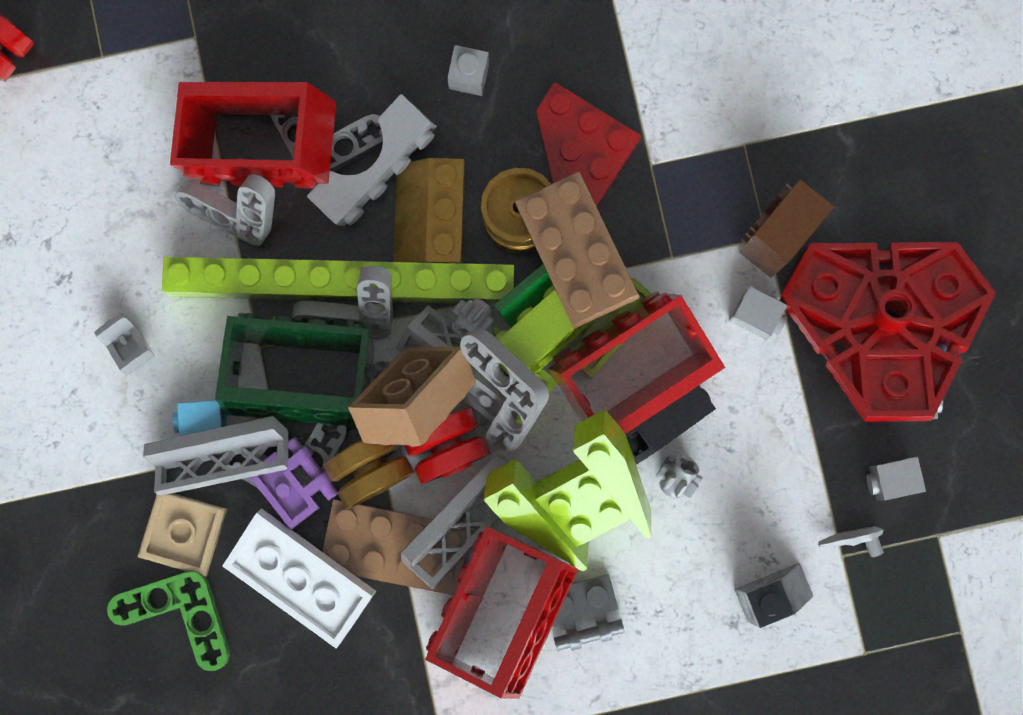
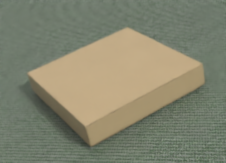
(182, 533)

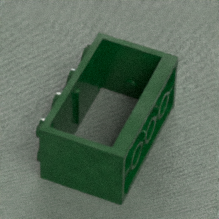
(283, 404)

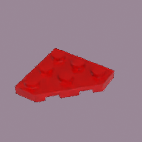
(583, 141)

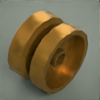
(499, 206)
(369, 469)

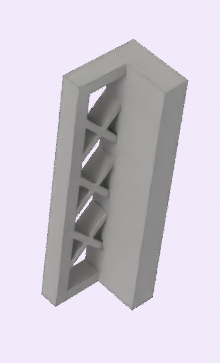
(483, 394)
(215, 444)
(447, 521)

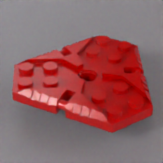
(889, 361)

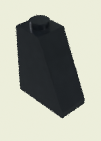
(669, 423)
(774, 596)

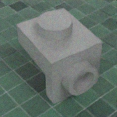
(124, 343)

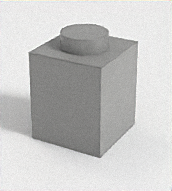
(468, 70)
(759, 313)
(895, 479)

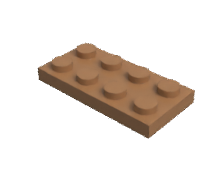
(577, 250)
(371, 543)

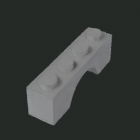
(403, 132)

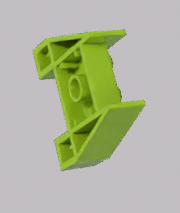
(578, 499)

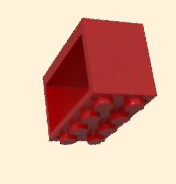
(196, 121)
(661, 391)
(531, 631)

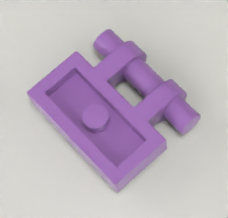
(287, 493)

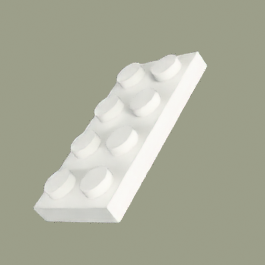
(299, 578)

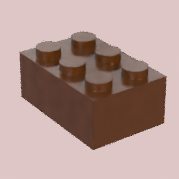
(784, 227)

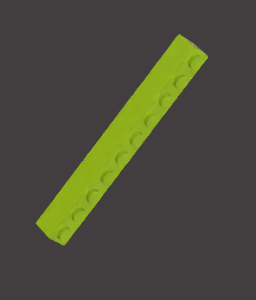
(332, 280)

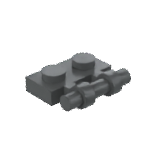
(585, 600)

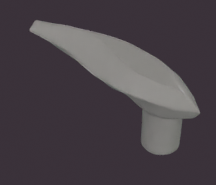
(856, 536)

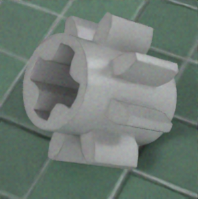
(472, 316)
(679, 476)

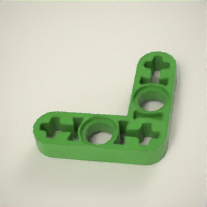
(178, 599)

